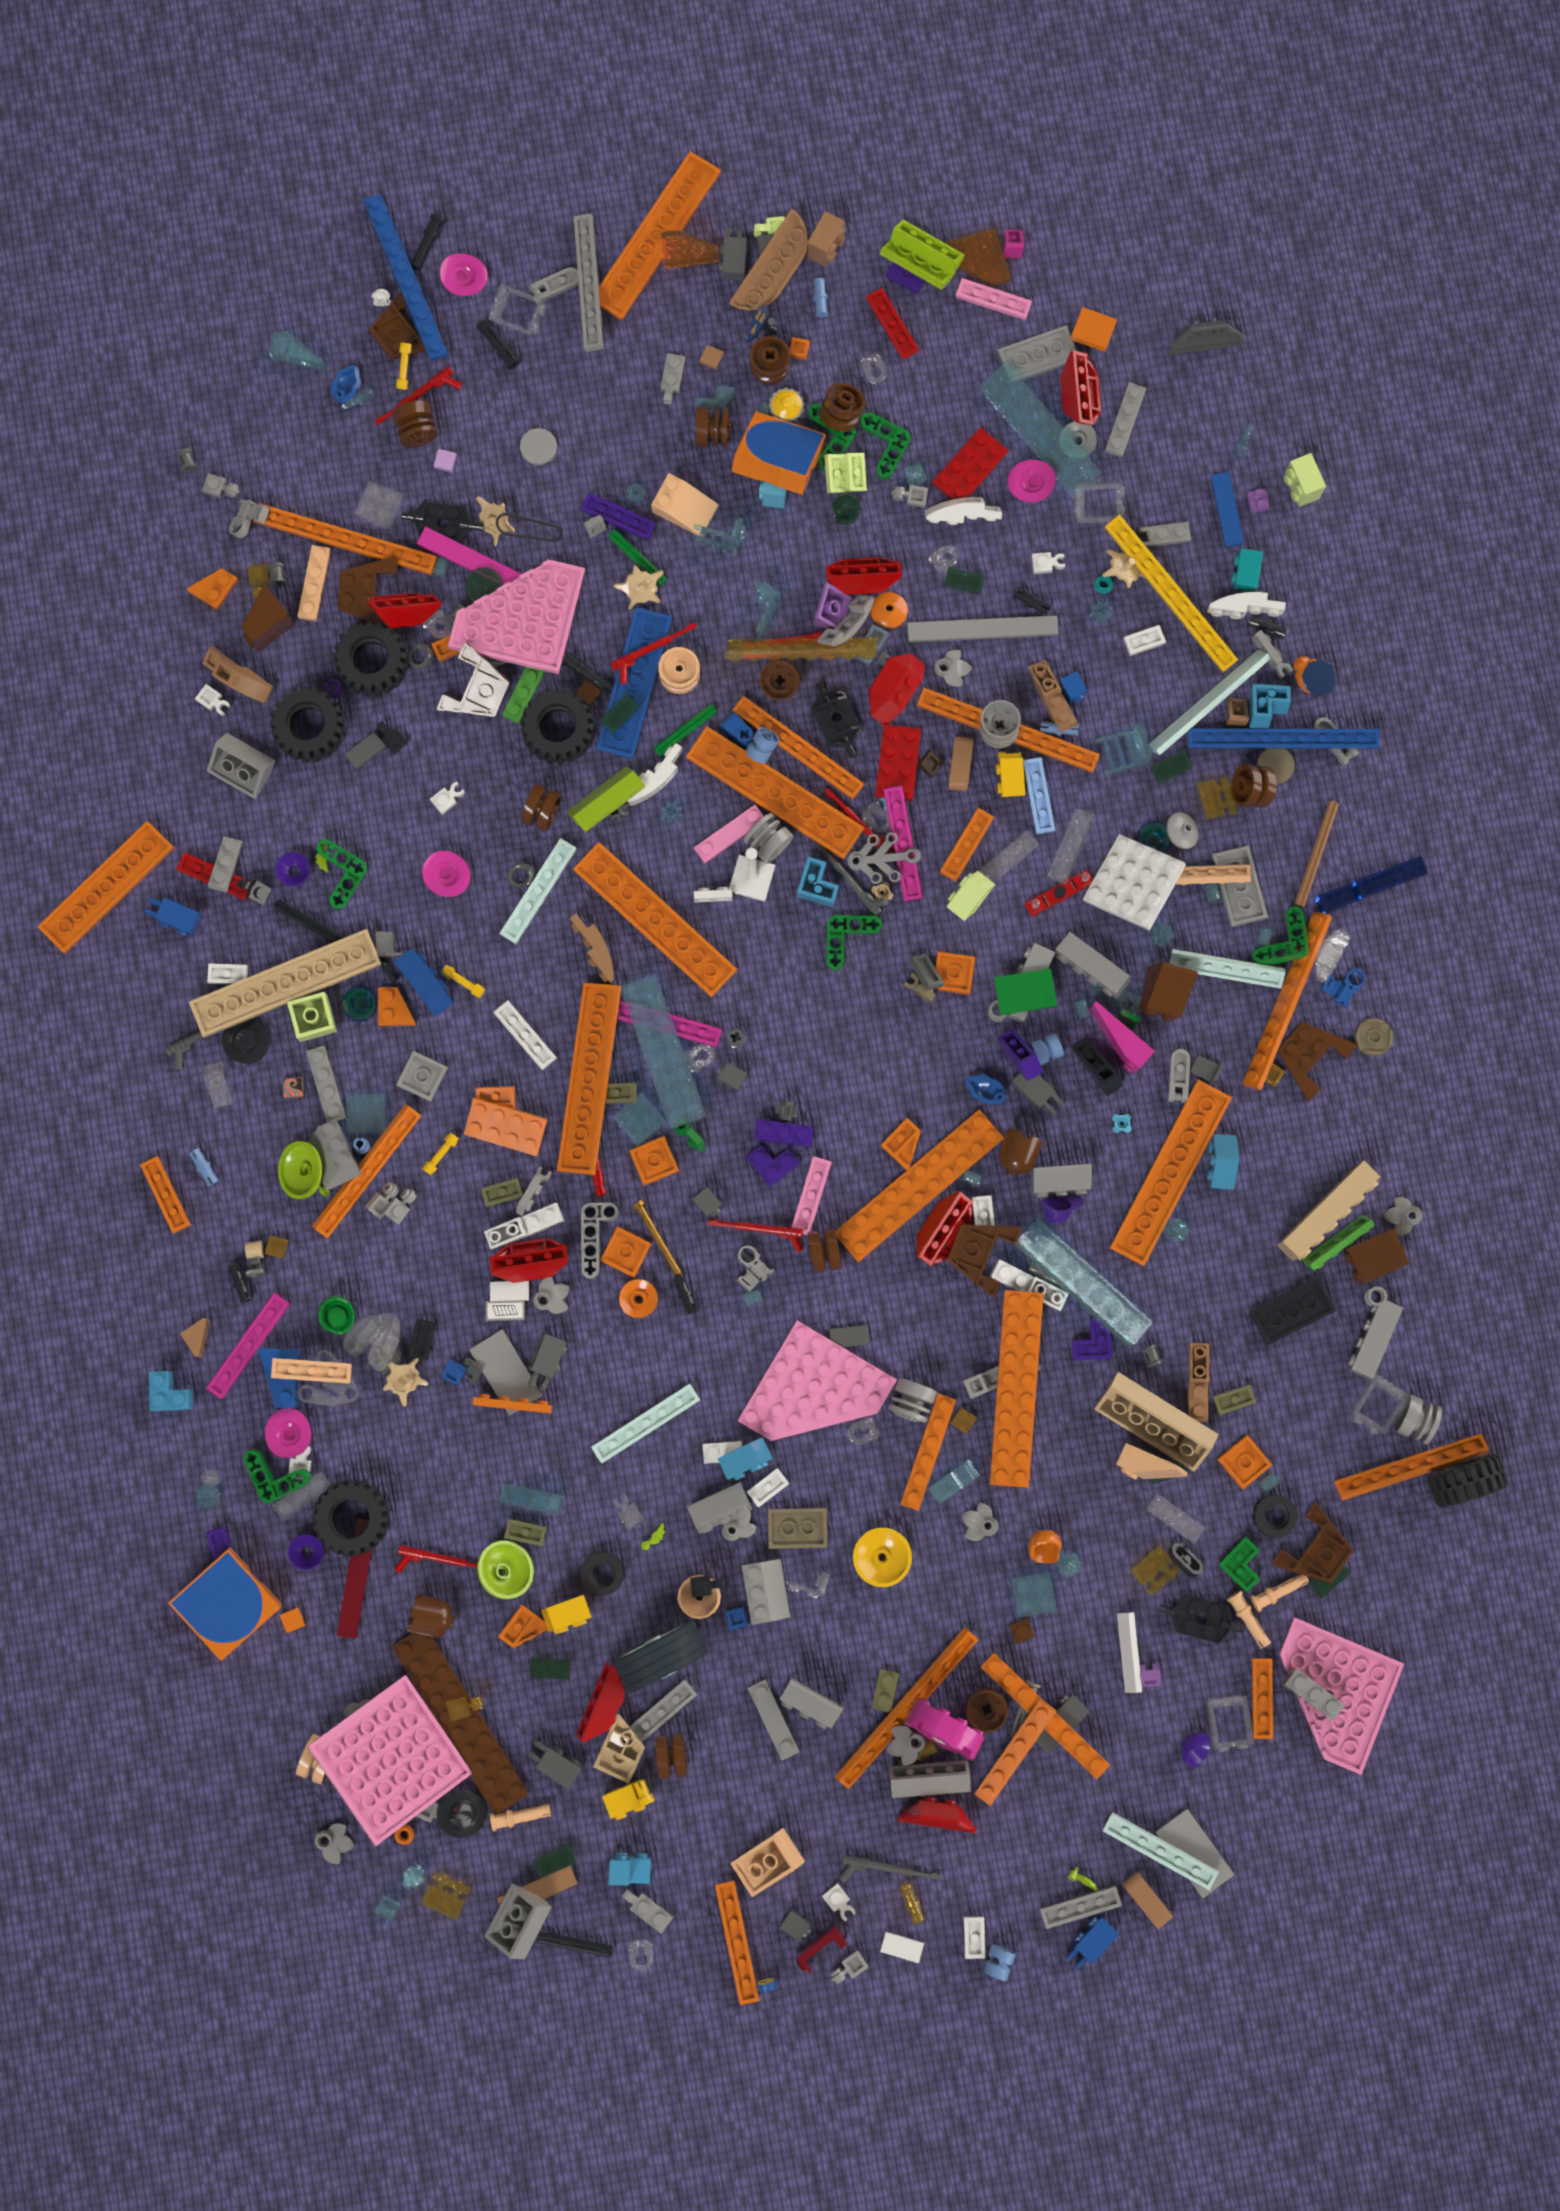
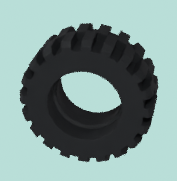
(359, 638)
(548, 704)
(293, 705)
(1467, 1480)
(324, 1518)

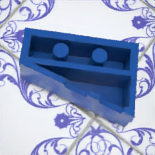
(423, 981)
(282, 1390)

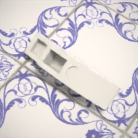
(955, 510)
(1238, 605)
(656, 781)
(524, 1226)
(1021, 1281)

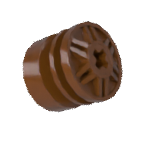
(415, 423)
(712, 427)
(773, 671)
(992, 1719)

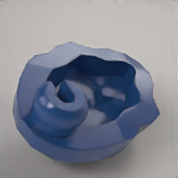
(346, 384)
(986, 1089)

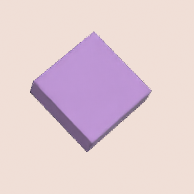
(445, 460)

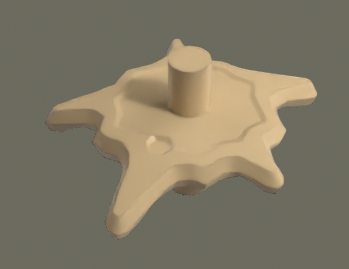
(488, 517)
(1122, 568)
(640, 586)
(403, 1380)

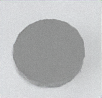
(538, 447)

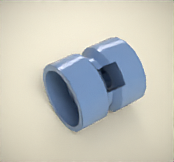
(762, 745)
(1047, 1049)
(999, 1962)

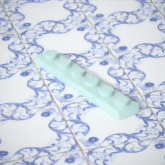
(538, 891)
(1229, 968)
(645, 1423)
(1160, 1851)

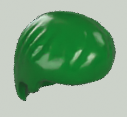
(336, 1315)

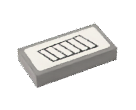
(505, 1310)

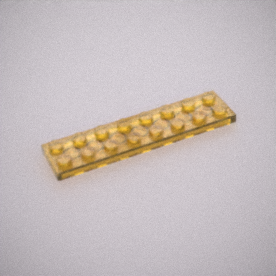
(799, 648)

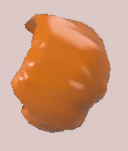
(1044, 1546)

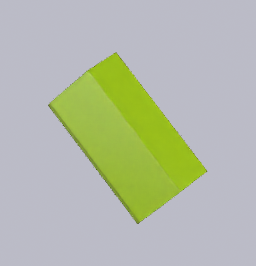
(922, 254)
(606, 799)

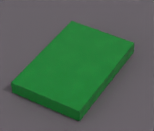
(1025, 992)

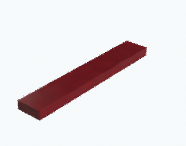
(354, 1589)

